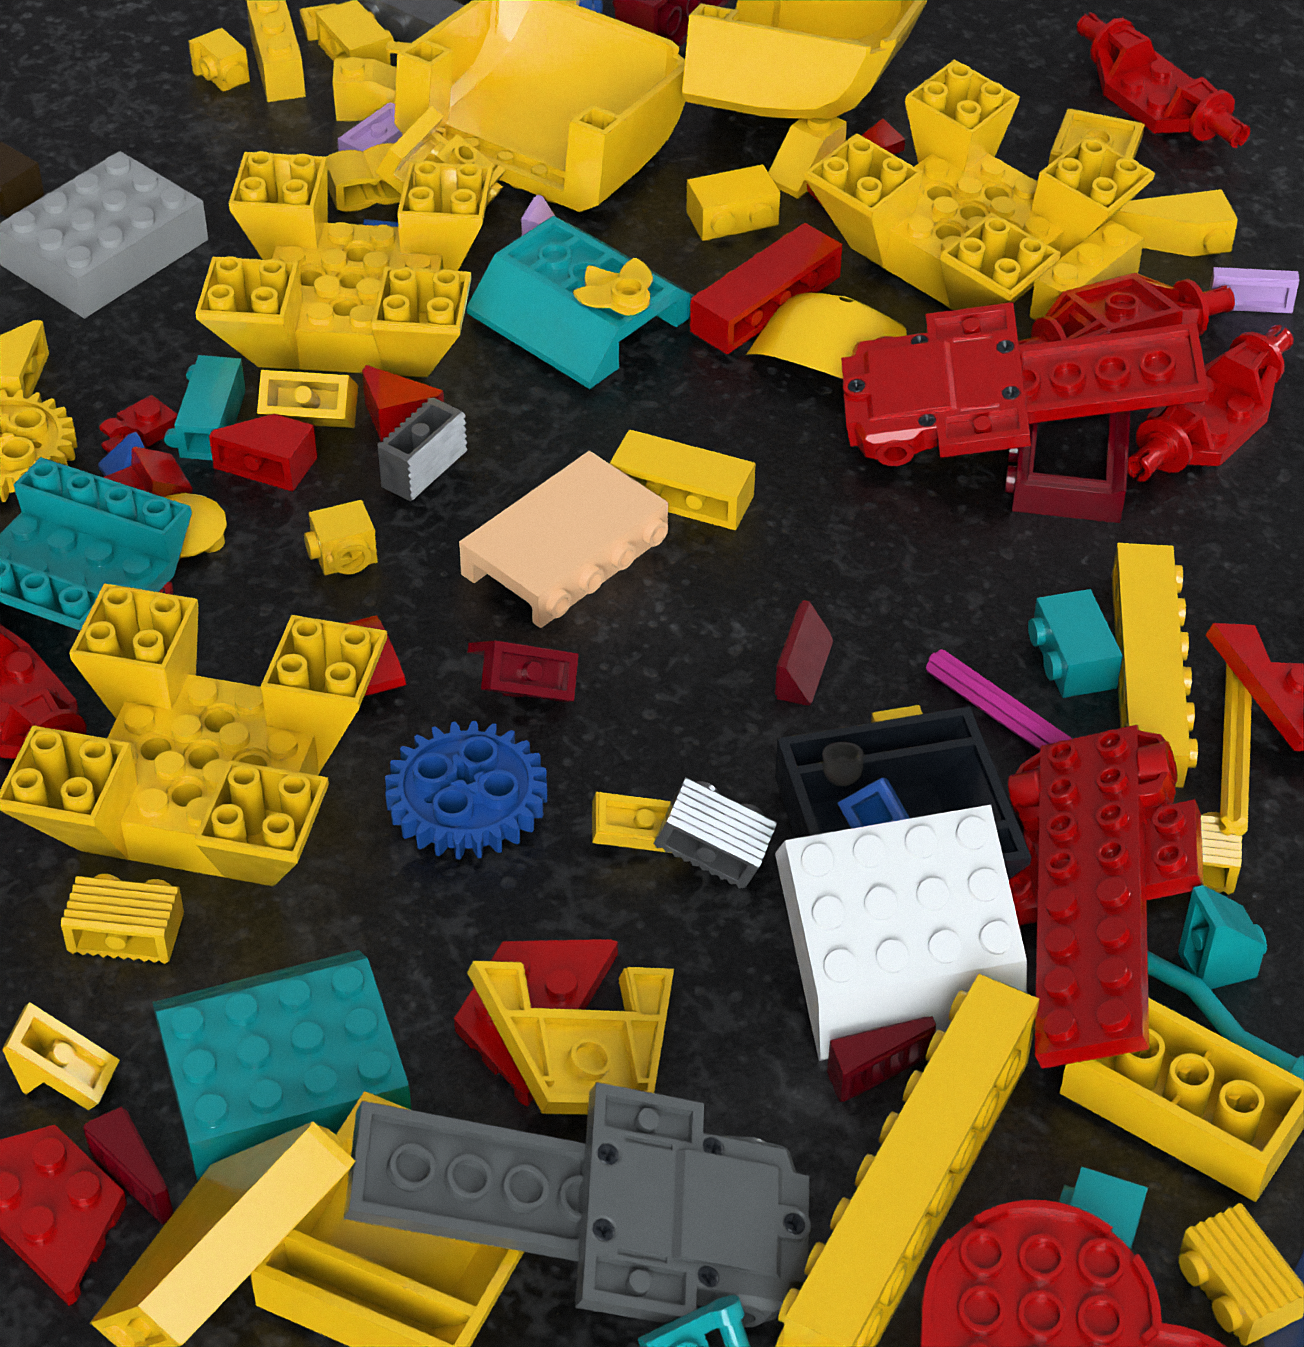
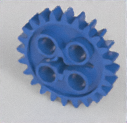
(466, 789)

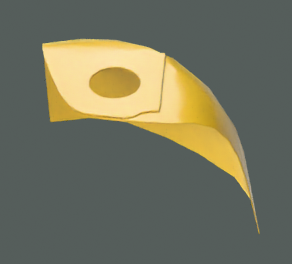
(822, 330)

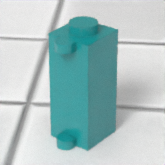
(208, 404)

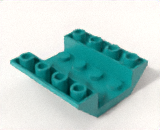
(532, 301)
(84, 534)

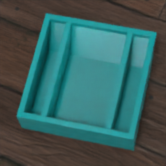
(278, 1054)

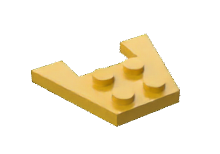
(572, 1049)

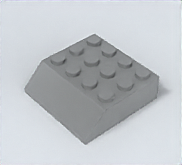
(102, 233)

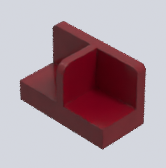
(527, 670)

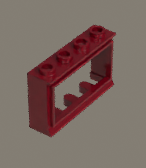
(1072, 495)

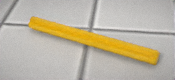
(1235, 757)

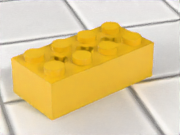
(1197, 1100)

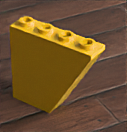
(221, 1236)

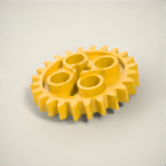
(29, 432)

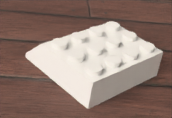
(899, 920)

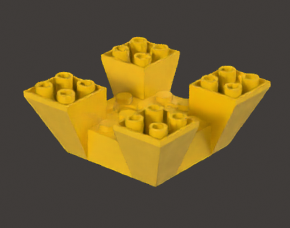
(961, 217)
(342, 289)
(194, 764)

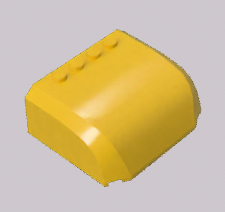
(793, 54)
(546, 93)

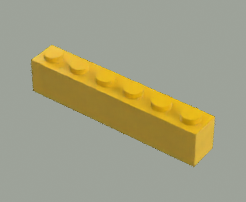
(1153, 648)

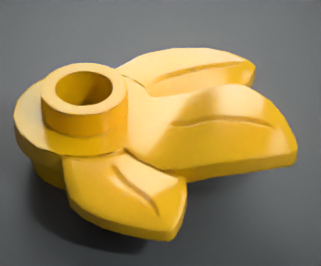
(622, 291)

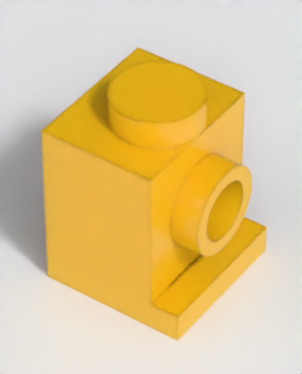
(219, 59)

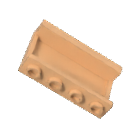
(567, 536)

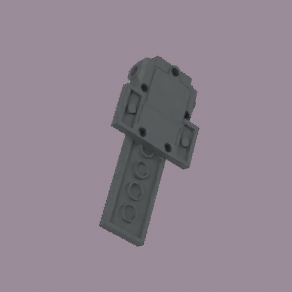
(642, 1206)

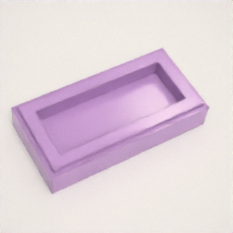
(1258, 288)

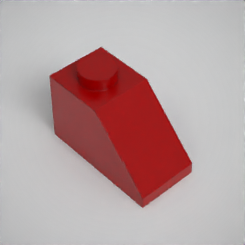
(266, 450)

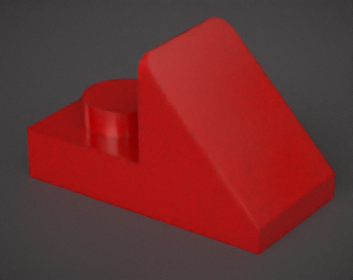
(153, 473)

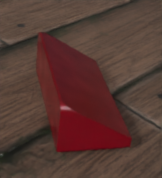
(803, 657)

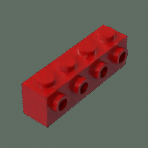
(751, 294)

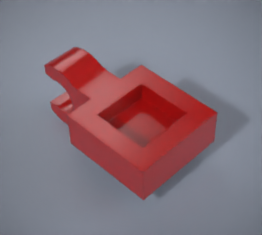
(147, 418)

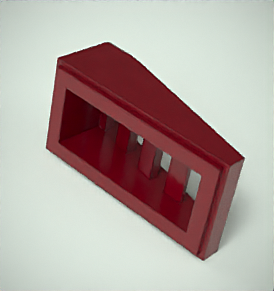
(876, 1055)
(122, 1153)

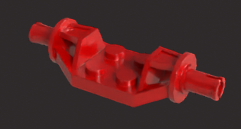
(1155, 88)
(1128, 305)
(1212, 430)
(30, 696)

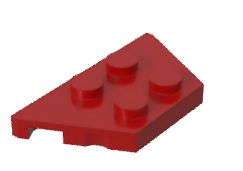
(557, 977)
(55, 1206)

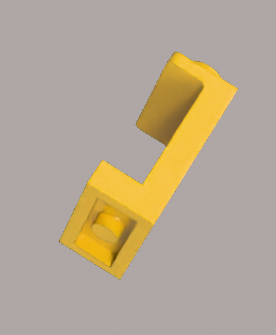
(415, 147)

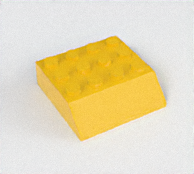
(379, 1281)

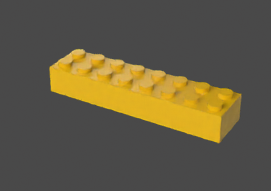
(916, 1173)

